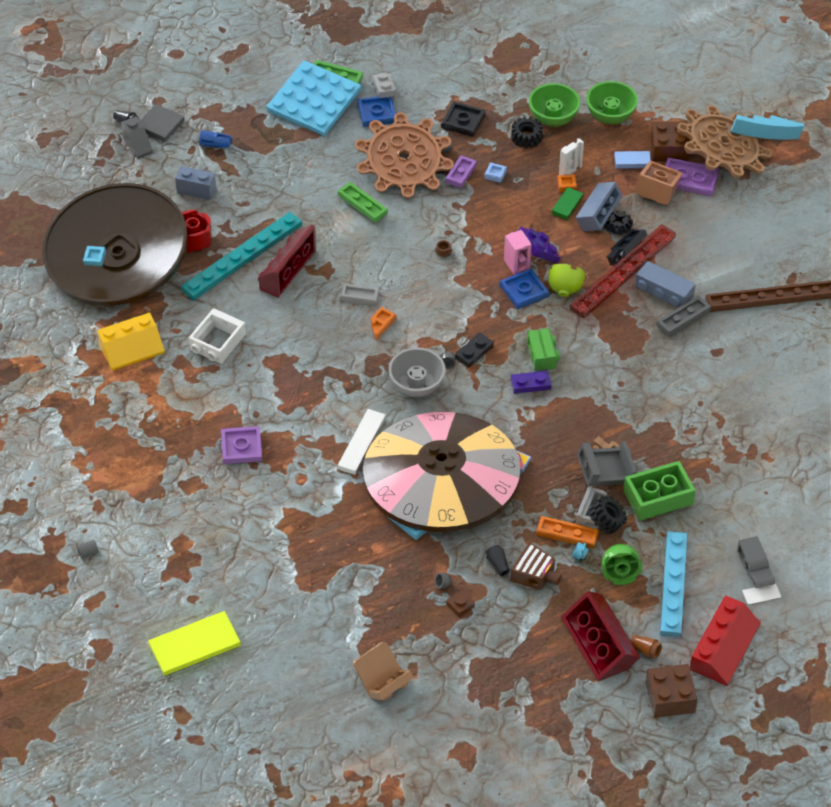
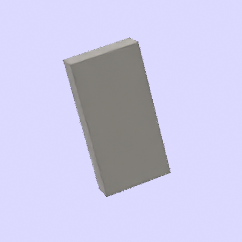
(360, 294)

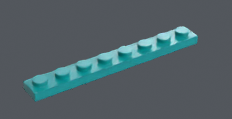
(241, 255)

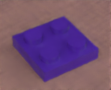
(541, 246)

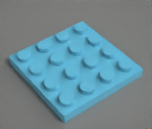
(314, 98)

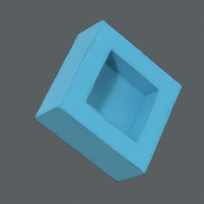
(94, 256)

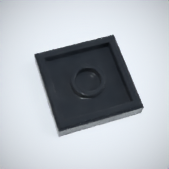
(463, 119)

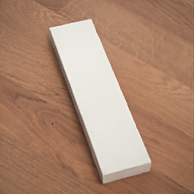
(361, 441)

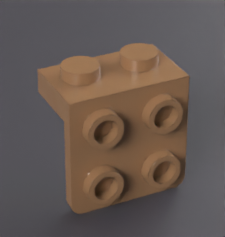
(381, 672)

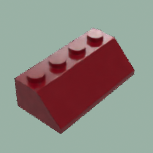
(288, 262)
(600, 636)

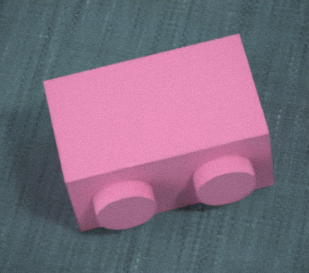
(517, 252)

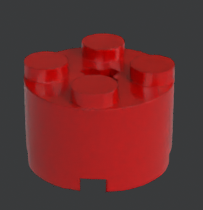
(198, 230)

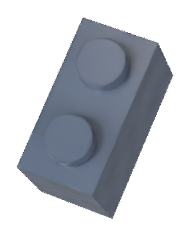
(195, 183)

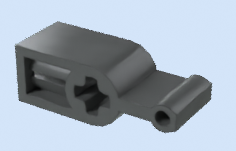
(755, 562)

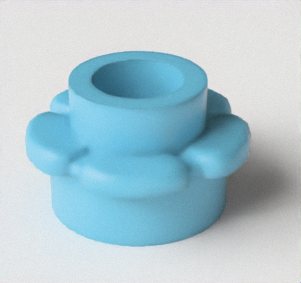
(580, 551)

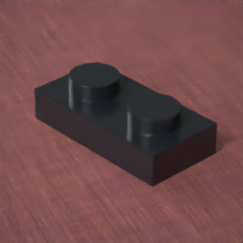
(474, 350)

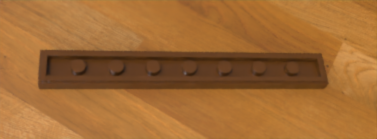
(769, 296)

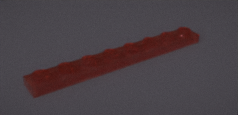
(622, 271)

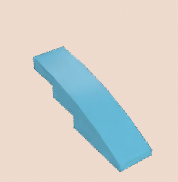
(767, 128)

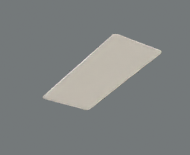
(761, 594)

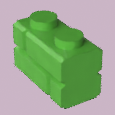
(542, 349)

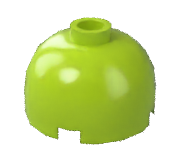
(565, 280)

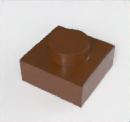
(460, 603)

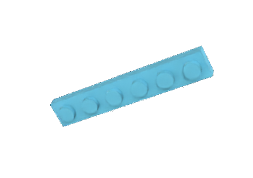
(673, 584)

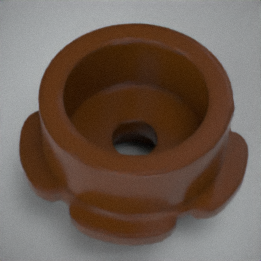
(443, 248)

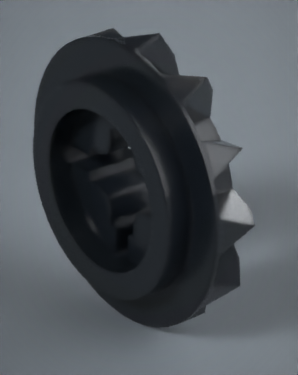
(617, 227)

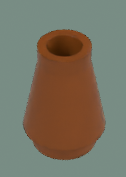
(649, 647)

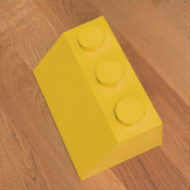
(130, 341)

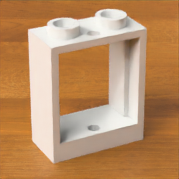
(223, 322)

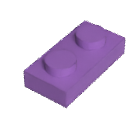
(461, 171)

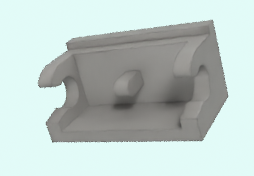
(590, 497)

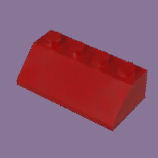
(725, 641)

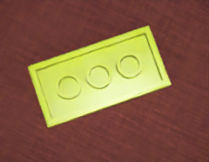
(194, 643)

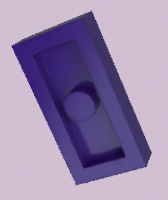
(530, 382)

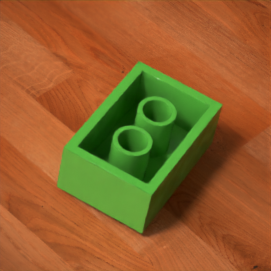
(659, 490)

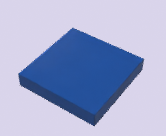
(376, 109)
(524, 288)

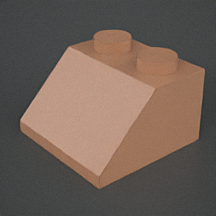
(658, 182)

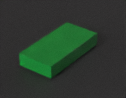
(567, 203)

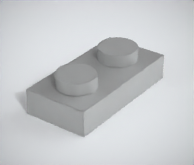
(384, 85)

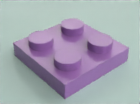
(241, 445)

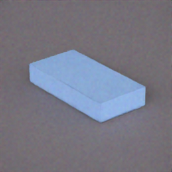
(632, 159)

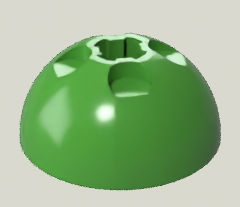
(611, 102)
(554, 104)

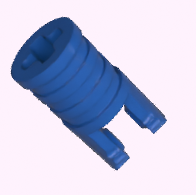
(214, 139)

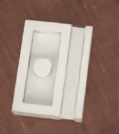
(571, 157)

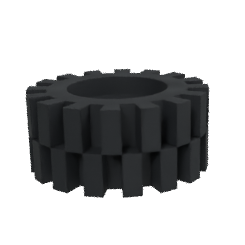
(523, 139)
(608, 514)

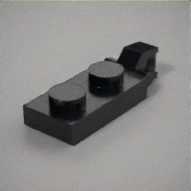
(625, 245)

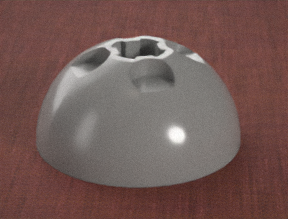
(416, 372)

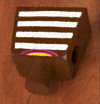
(534, 568)

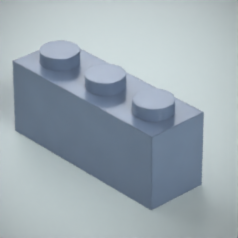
(599, 206)
(664, 284)

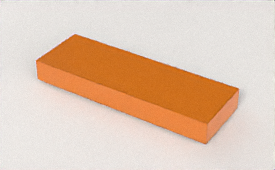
(567, 532)

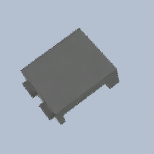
(606, 465)

